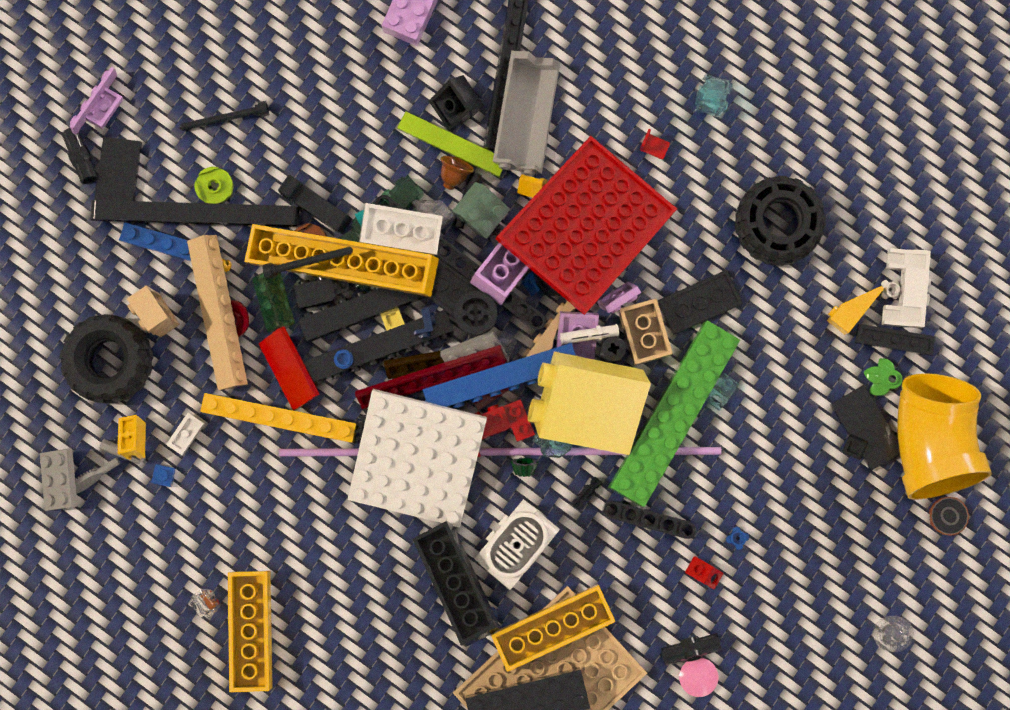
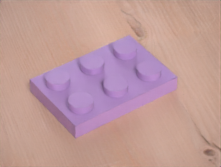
(577, 321)

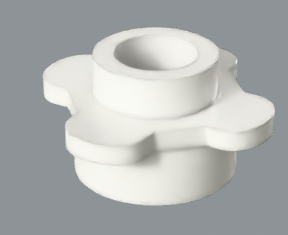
(894, 293)

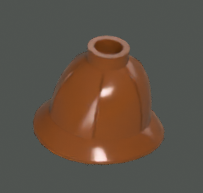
(454, 171)

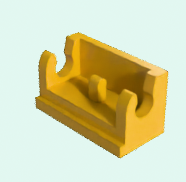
(131, 437)

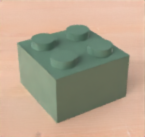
(481, 210)

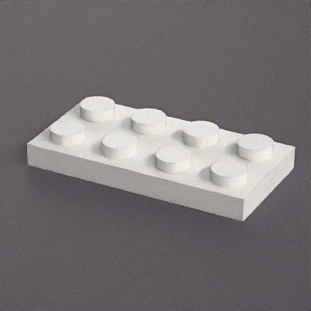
(400, 229)

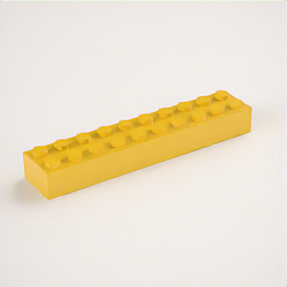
(367, 264)

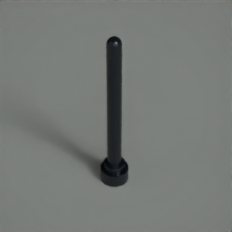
(259, 109)
(271, 270)

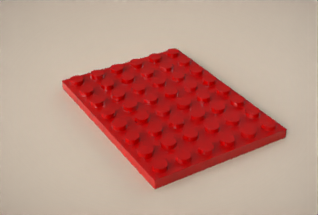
(586, 224)

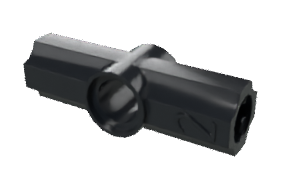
(691, 649)

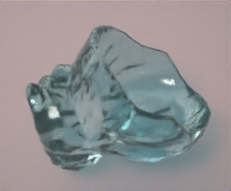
(552, 448)

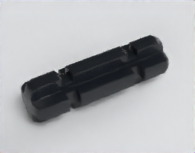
(586, 493)

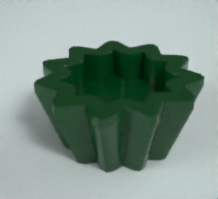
(524, 466)

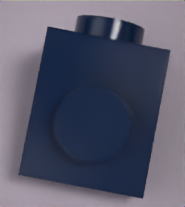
(429, 320)

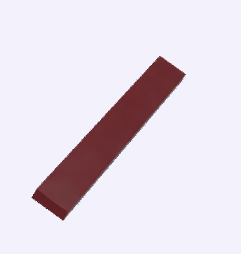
(436, 374)

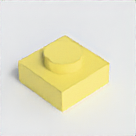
(392, 318)

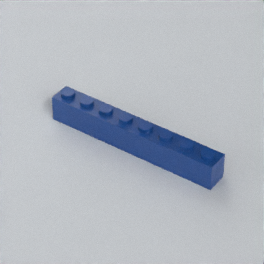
(492, 380)

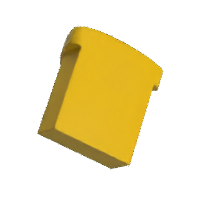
(529, 185)

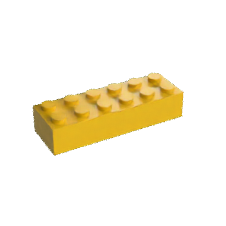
(552, 627)
(250, 631)

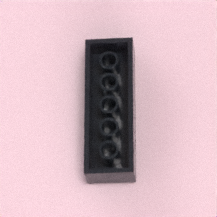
(456, 584)
(550, 692)

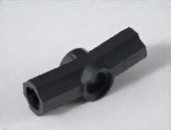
(79, 156)

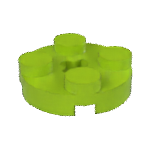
(203, 182)

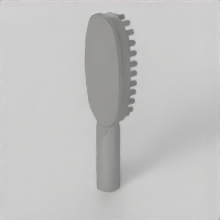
(90, 478)

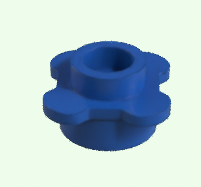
(743, 537)

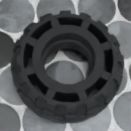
(759, 240)
(79, 351)

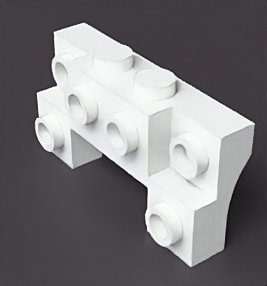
(913, 288)

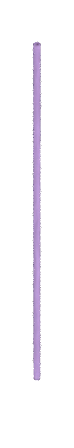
(499, 451)

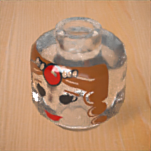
(204, 602)

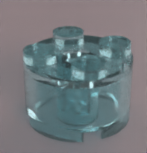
(712, 95)

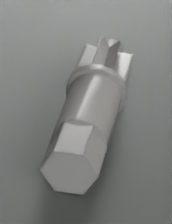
(112, 448)

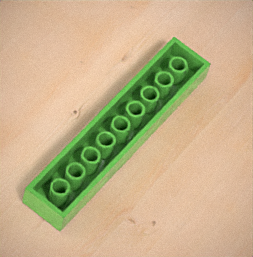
(674, 413)

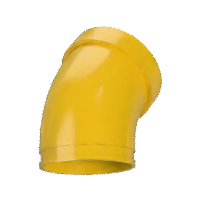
(939, 436)

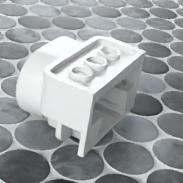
(522, 526)

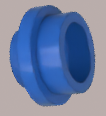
(343, 359)

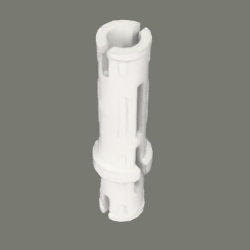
(589, 334)

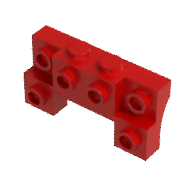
(505, 418)

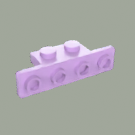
(100, 105)

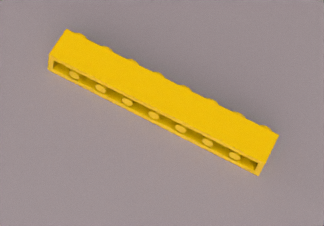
(279, 418)

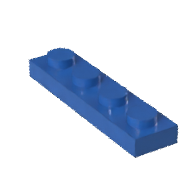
(155, 241)

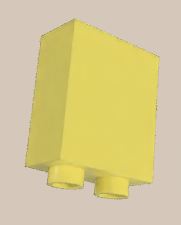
(589, 403)

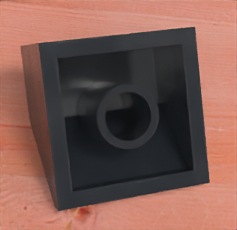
(456, 102)

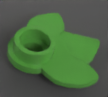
(880, 377)

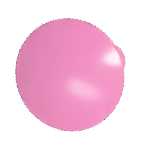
(698, 677)

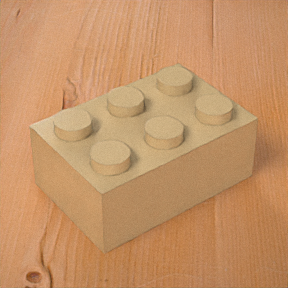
(152, 311)
(645, 332)

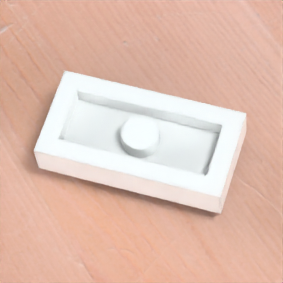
(185, 434)

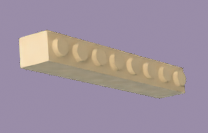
(217, 312)

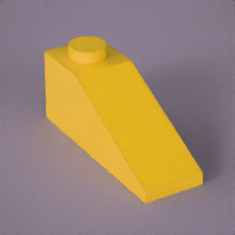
(848, 314)

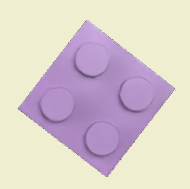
(613, 301)

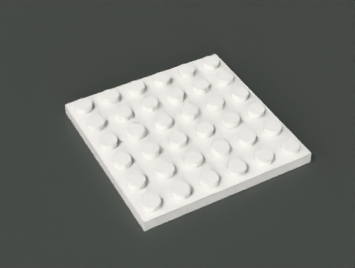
(416, 458)

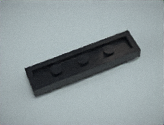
(895, 339)

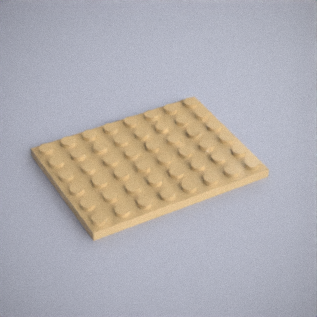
(604, 664)

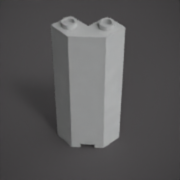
(526, 113)

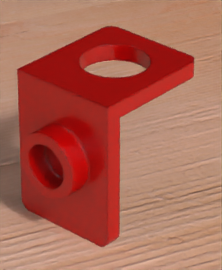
(654, 146)
(703, 572)

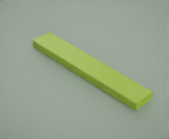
(449, 143)

